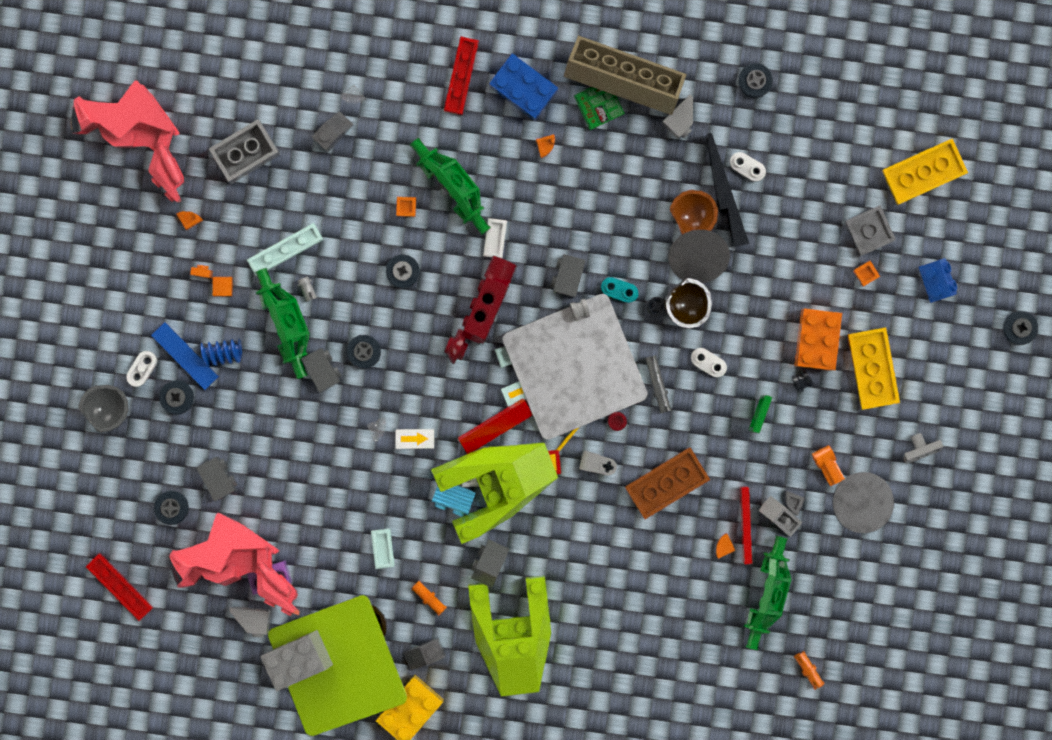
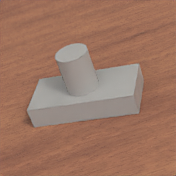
(921, 449)

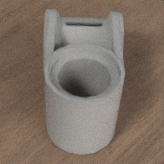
(594, 463)

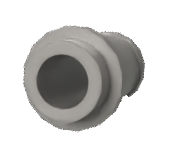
(306, 287)

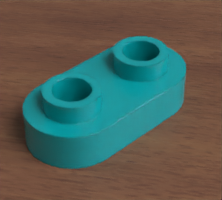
(619, 290)

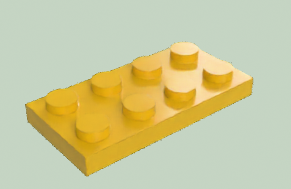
(924, 171)
(873, 368)

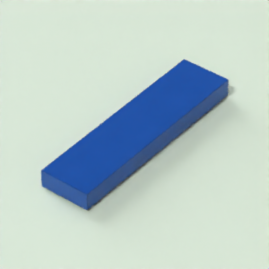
(185, 355)

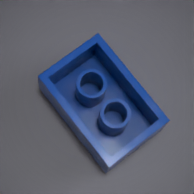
(523, 87)

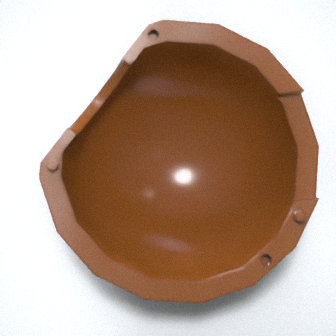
(694, 211)

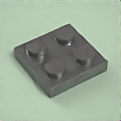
(870, 230)

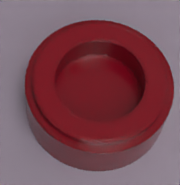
(617, 421)

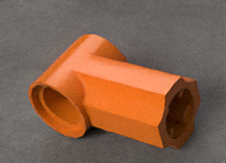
(826, 461)

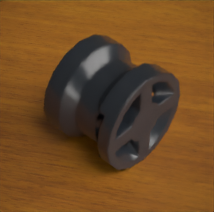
(656, 303)
(802, 381)

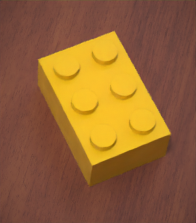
(409, 717)

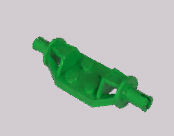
(456, 182)
(287, 320)
(774, 595)

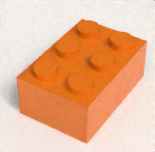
(818, 339)

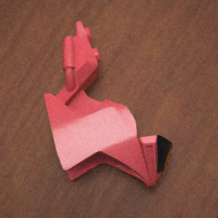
(134, 123)
(227, 556)

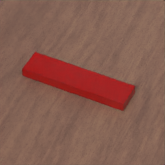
(461, 75)
(495, 426)
(745, 525)
(119, 587)

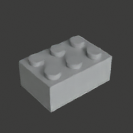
(244, 151)
(296, 660)

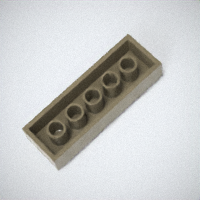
(624, 75)

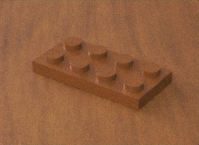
(667, 483)

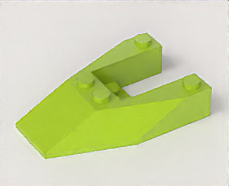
(507, 479)
(513, 646)

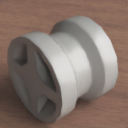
(579, 309)

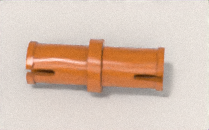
(429, 598)
(809, 670)

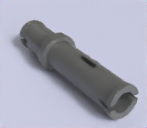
(658, 384)

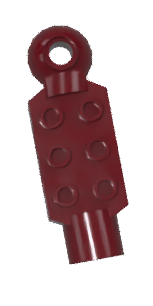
(498, 278)

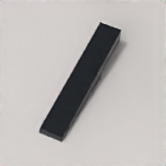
(724, 195)

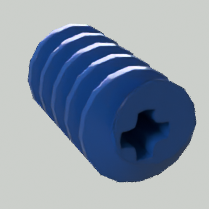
(221, 353)

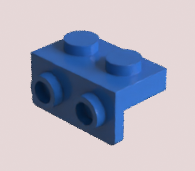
(938, 280)

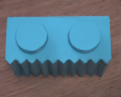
(456, 498)

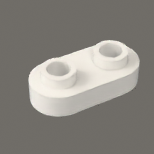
(747, 167)
(708, 363)
(142, 368)

